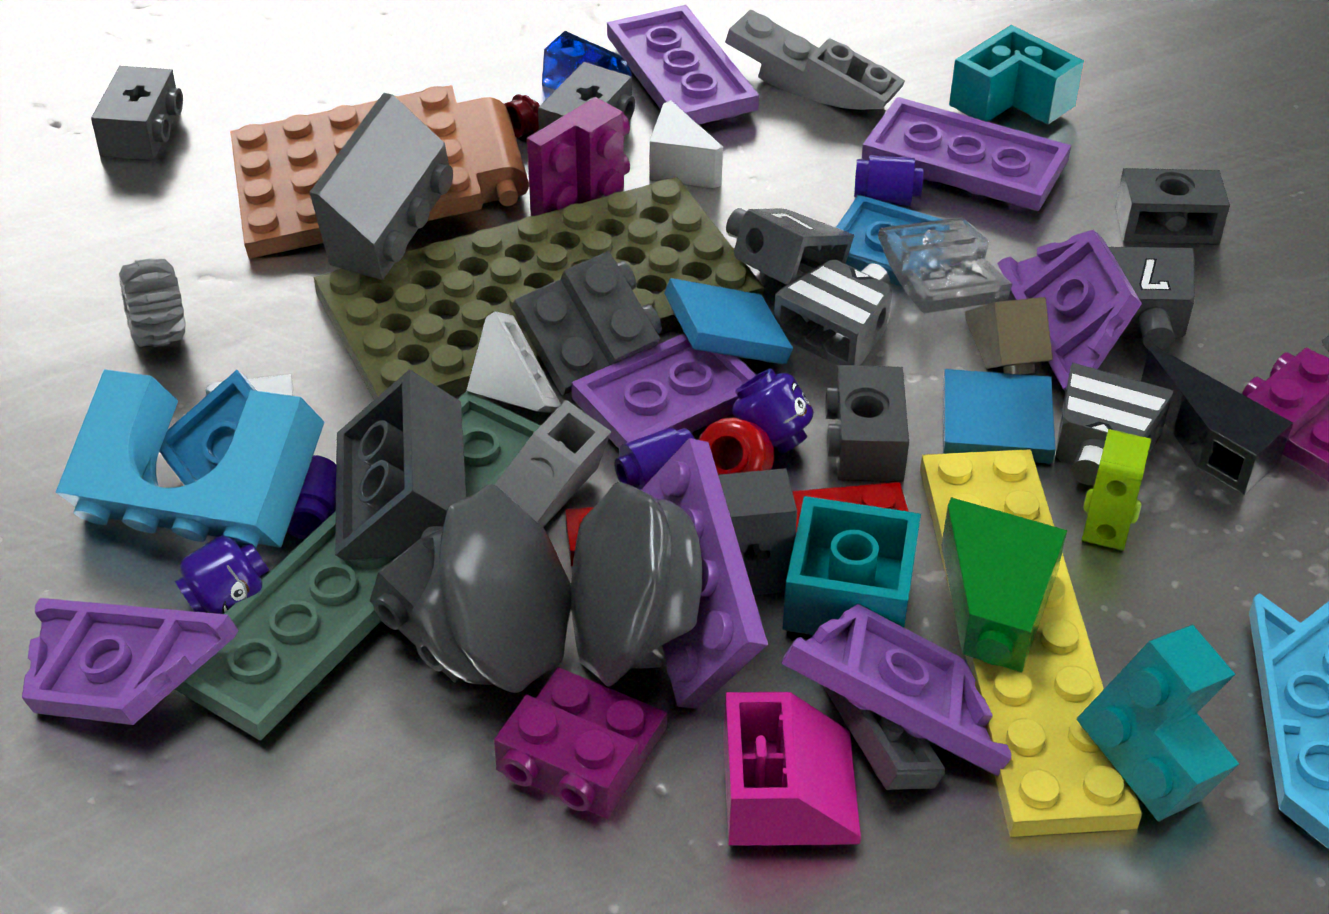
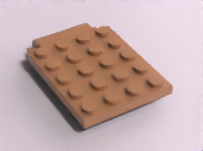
(286, 158)

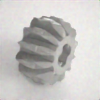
(152, 302)

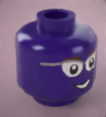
(775, 406)
(220, 575)

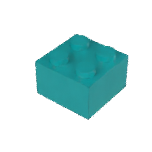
(849, 558)

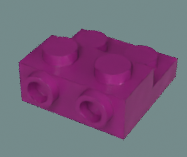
(578, 157)
(1301, 394)
(578, 742)

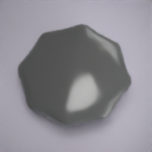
(633, 581)
(494, 594)

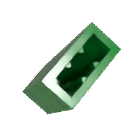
(998, 579)

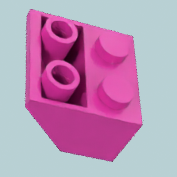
(787, 773)

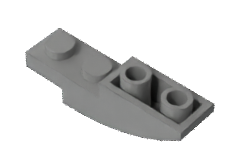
(822, 74)

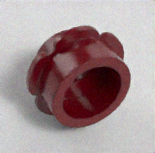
(523, 115)

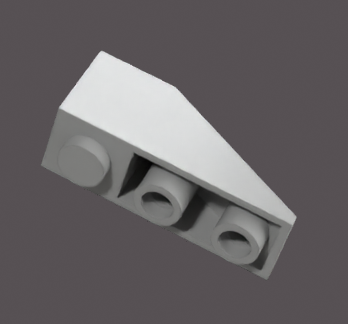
(555, 462)

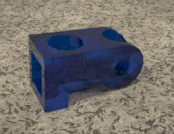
(569, 52)

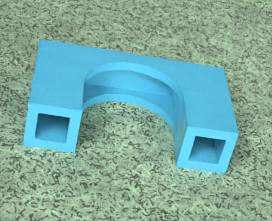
(242, 498)

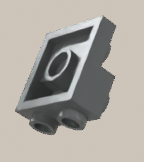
(587, 320)

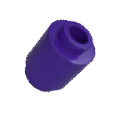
(888, 179)
(647, 455)
(316, 498)

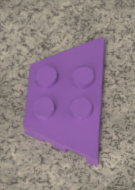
(1084, 295)
(115, 658)
(903, 680)

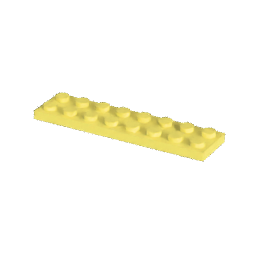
(1055, 770)

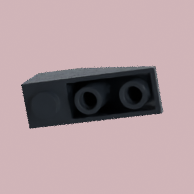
(1216, 424)

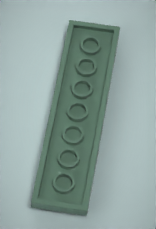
(319, 604)

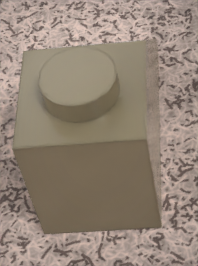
(1012, 334)

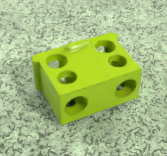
(1115, 493)

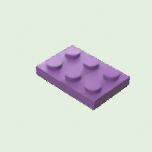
(661, 390)

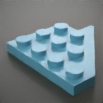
(1295, 701)

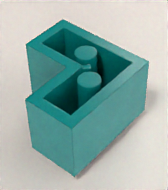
(1015, 72)
(1152, 724)

